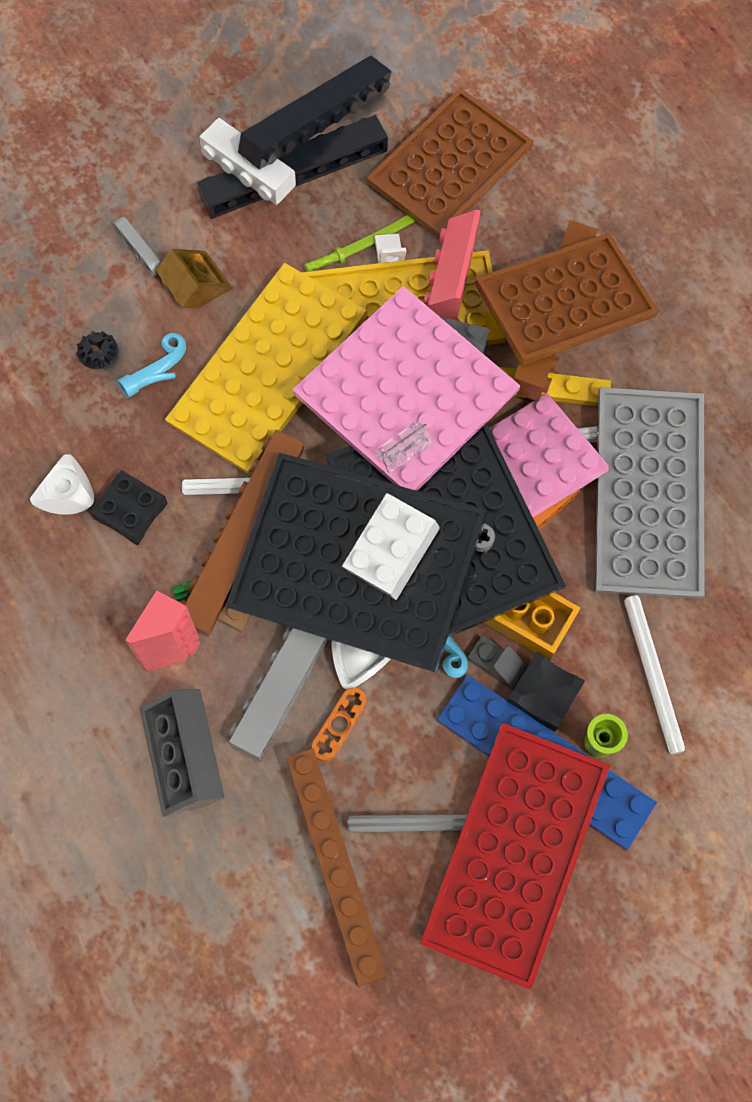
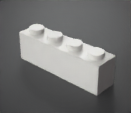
(222, 143)

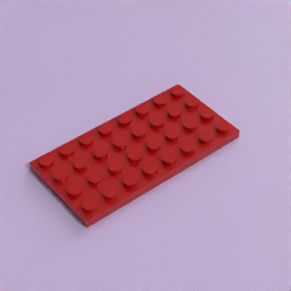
(515, 856)

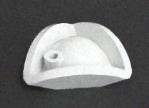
(64, 489)
(355, 665)

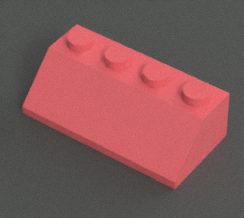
(453, 265)
(163, 634)

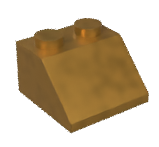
(192, 277)

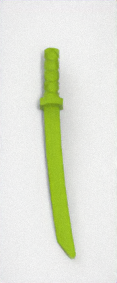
(341, 253)

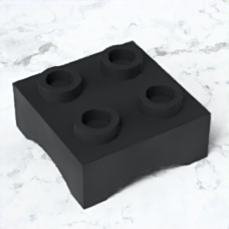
(129, 507)
(545, 692)

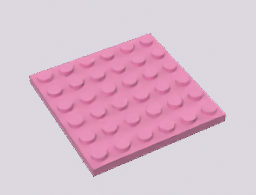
(402, 372)

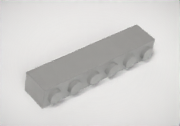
(276, 693)

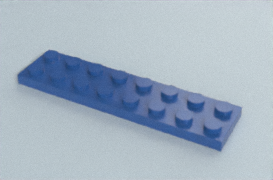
(476, 718)

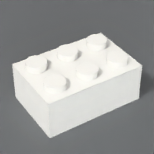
(391, 546)

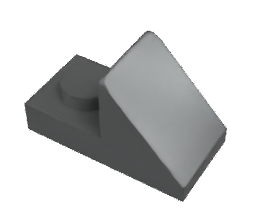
(498, 662)

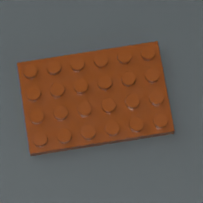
(449, 162)
(565, 298)

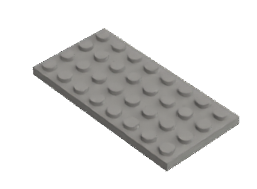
(651, 495)

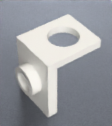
(389, 248)

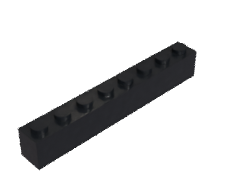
(314, 112)
(309, 160)

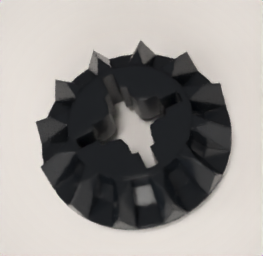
(97, 360)

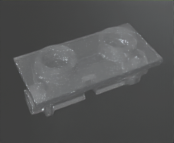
(413, 440)

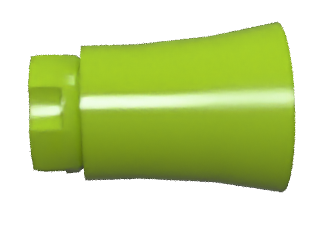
(611, 730)

